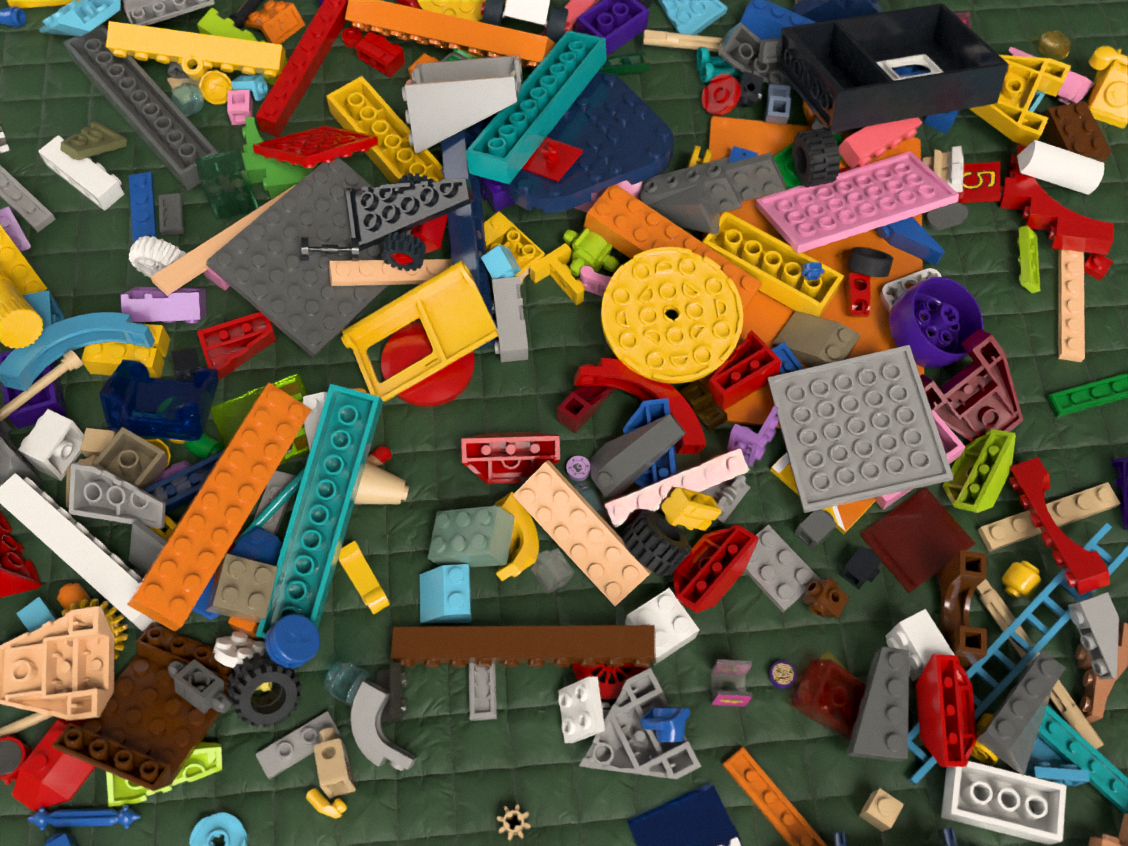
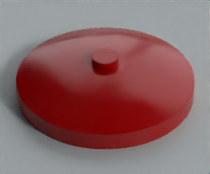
(412, 345)

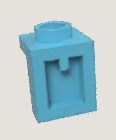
(253, 83)

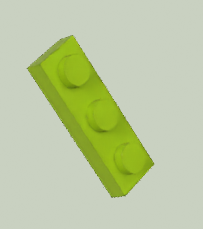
(1028, 259)

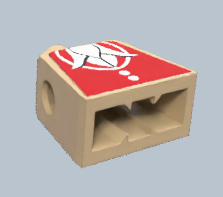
(333, 764)

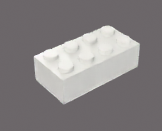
(1005, 802)

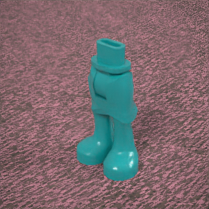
(708, 65)

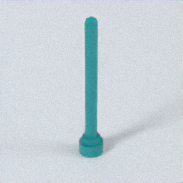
(282, 497)

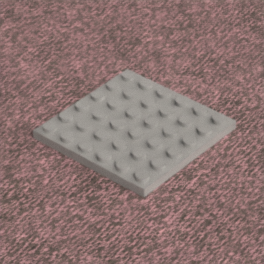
(858, 429)

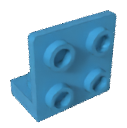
(1050, 766)

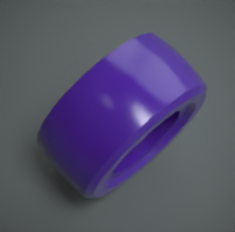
(947, 312)

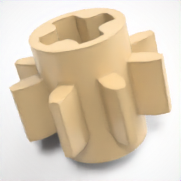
(509, 816)

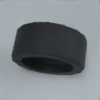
(870, 262)

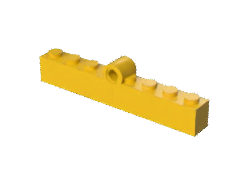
(195, 49)

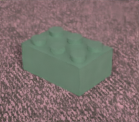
(472, 537)

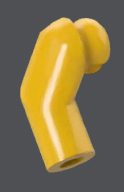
(323, 806)

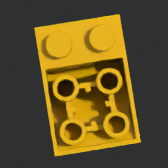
(503, 232)

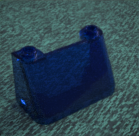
(158, 405)

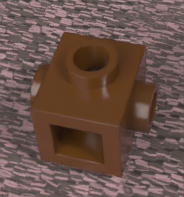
(825, 598)

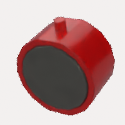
(12, 756)

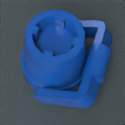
(667, 722)

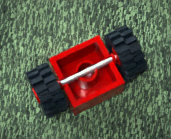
(409, 247)

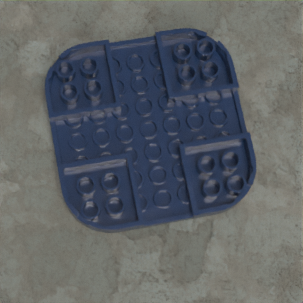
(618, 141)

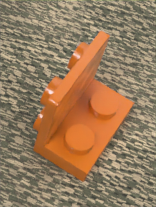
(276, 20)

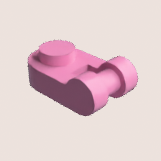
(593, 281)

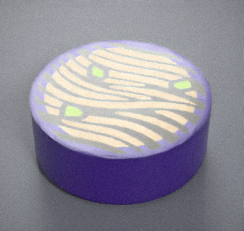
(782, 674)

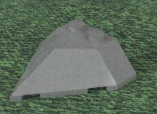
(631, 748)

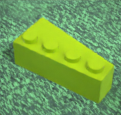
(214, 25)

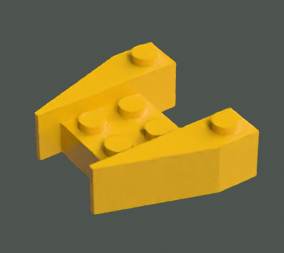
(1018, 89)

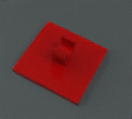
(552, 159)

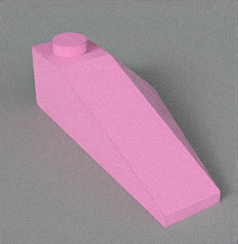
(1074, 86)

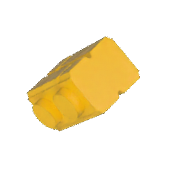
(690, 509)

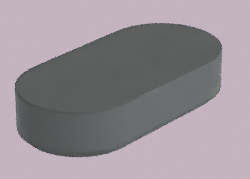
(946, 216)

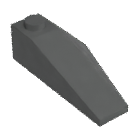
(741, 51)
(630, 455)

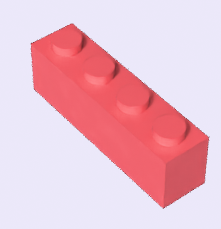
(875, 140)

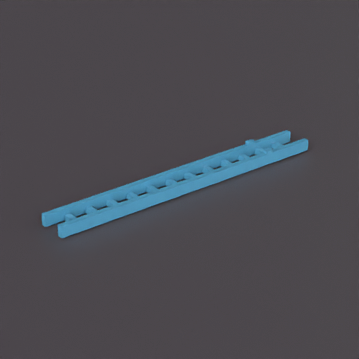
(1030, 651)

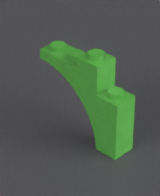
(275, 175)

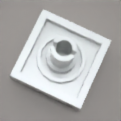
(582, 710)

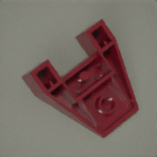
(980, 394)

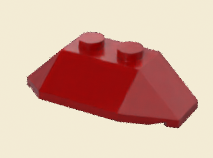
(509, 456)
(713, 567)
(946, 711)
(50, 775)

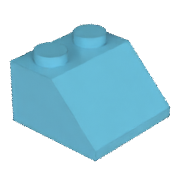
(445, 595)

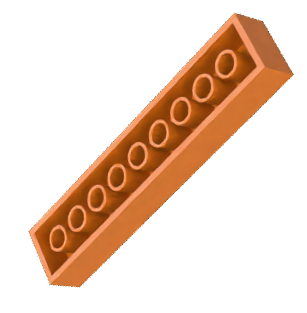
(447, 31)
(219, 509)

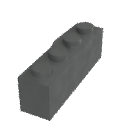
(1019, 717)

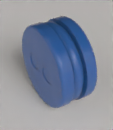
(292, 641)

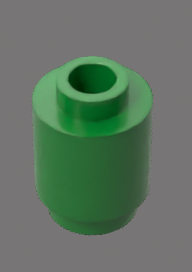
(204, 447)

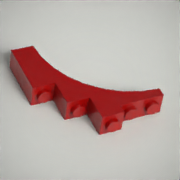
(1042, 212)

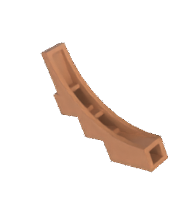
(1097, 690)

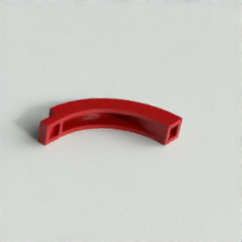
(617, 375)

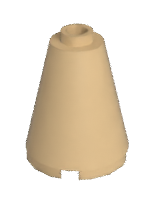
(380, 487)

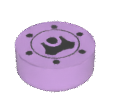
(578, 468)

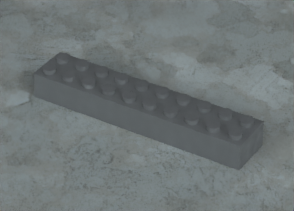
(142, 105)

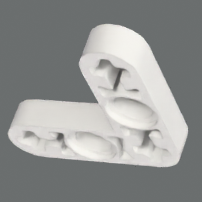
(898, 286)

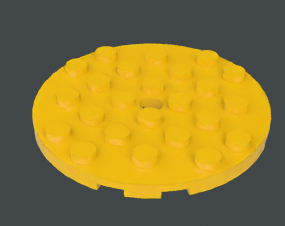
(650, 341)

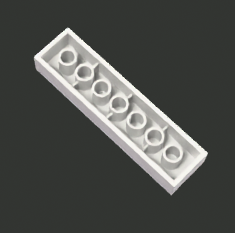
(74, 545)

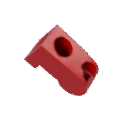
(858, 295)

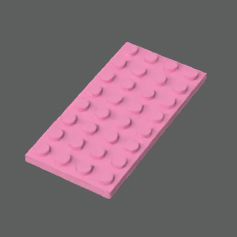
(856, 202)

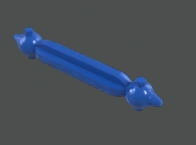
(84, 817)

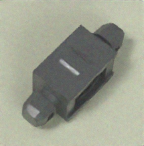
(199, 697)

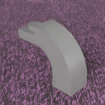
(368, 731)

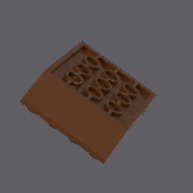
(146, 725)

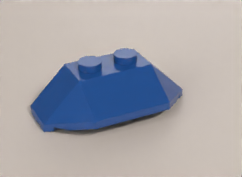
(667, 464)

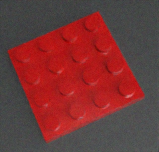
(315, 145)

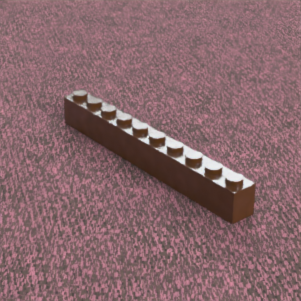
(524, 645)

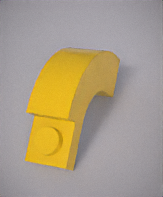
(524, 539)

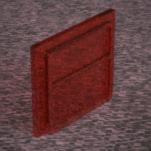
(917, 539)

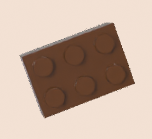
(1075, 130)

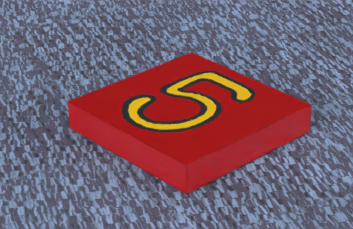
(980, 183)

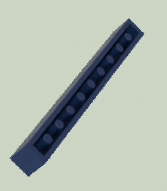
(467, 223)

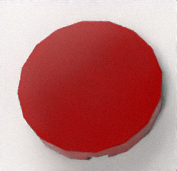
(721, 95)

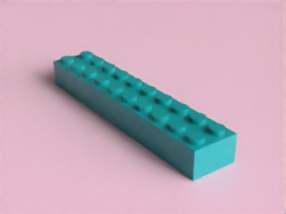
(541, 103)
(323, 506)

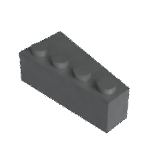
(883, 710)

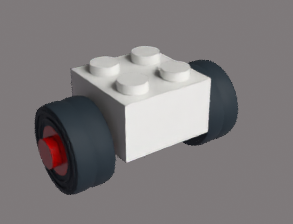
(530, 11)

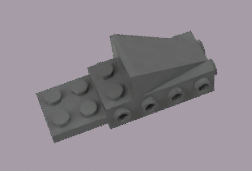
(701, 192)

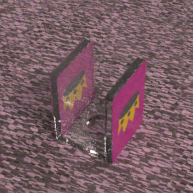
(730, 671)

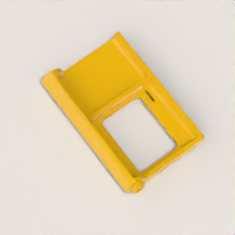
(451, 316)

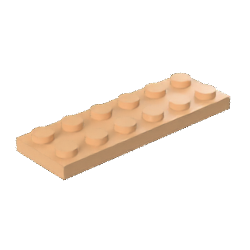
(581, 533)

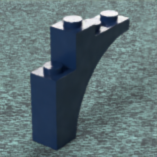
(835, 9)

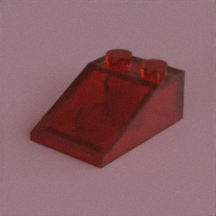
(829, 696)

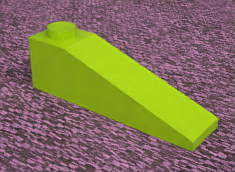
(203, 762)

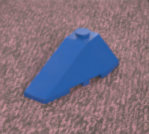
(255, 546)

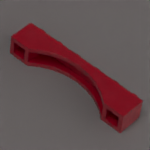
(582, 404)

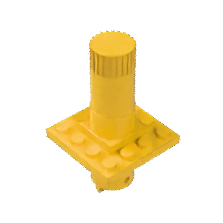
(18, 320)

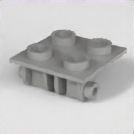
(728, 495)

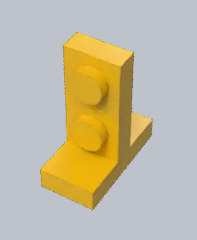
(554, 265)

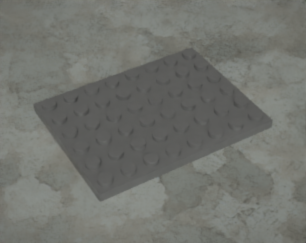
(268, 267)

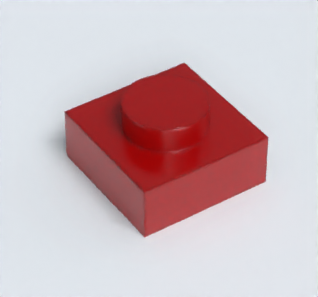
(1097, 265)

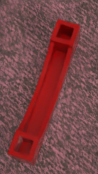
(1082, 568)

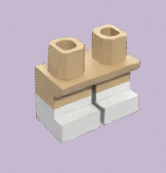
(948, 167)

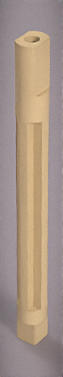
(677, 40)
(1059, 695)

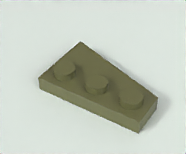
(92, 142)

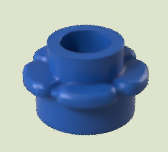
(812, 270)

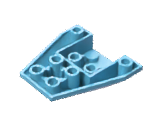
(80, 17)

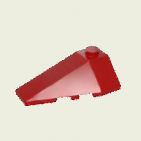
(15, 572)

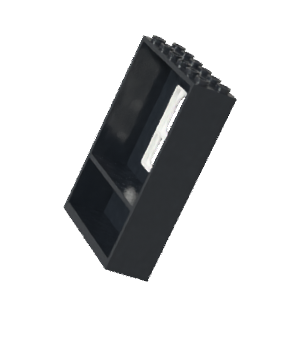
(848, 62)

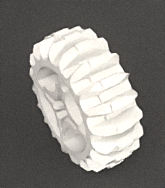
(153, 255)

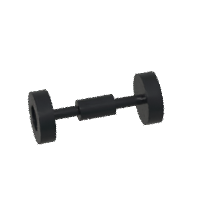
(330, 249)

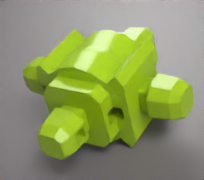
(589, 250)

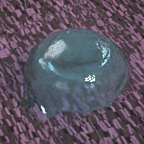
(188, 98)

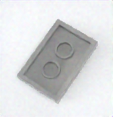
(778, 570)

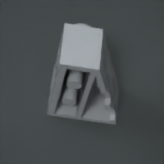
(509, 320)

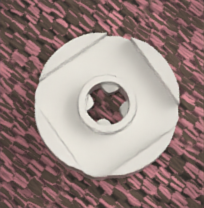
(234, 648)

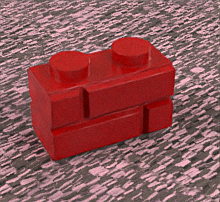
(380, 53)

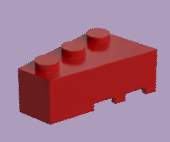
(235, 342)
(744, 372)

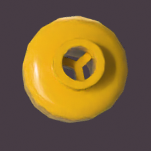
(1021, 579)

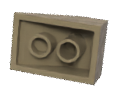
(817, 339)

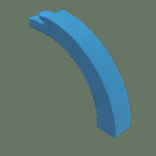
(25, 364)

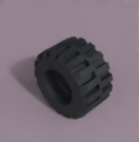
(816, 157)
(656, 542)
(271, 706)

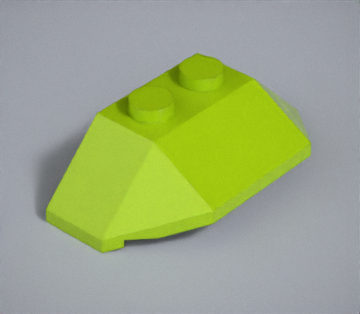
(981, 471)

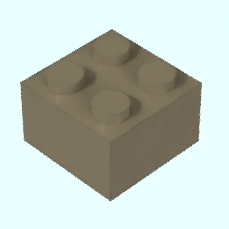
(132, 459)
(242, 588)

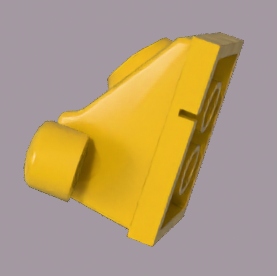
(1110, 92)

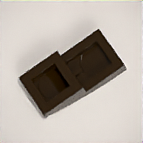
(703, 405)

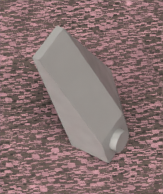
(107, 497)

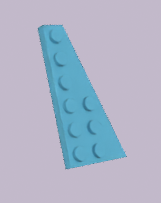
(692, 15)

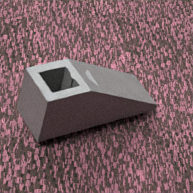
(1099, 631)

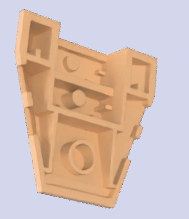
(61, 667)

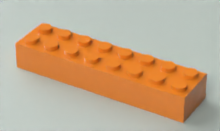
(638, 228)

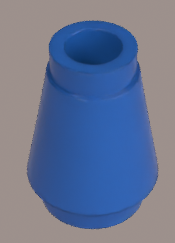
(12, 17)

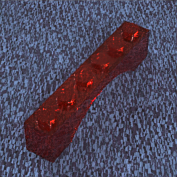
(696, 478)

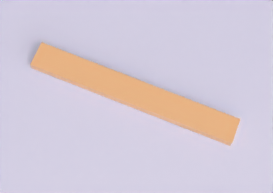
(195, 261)

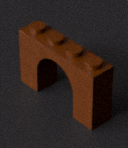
(958, 584)

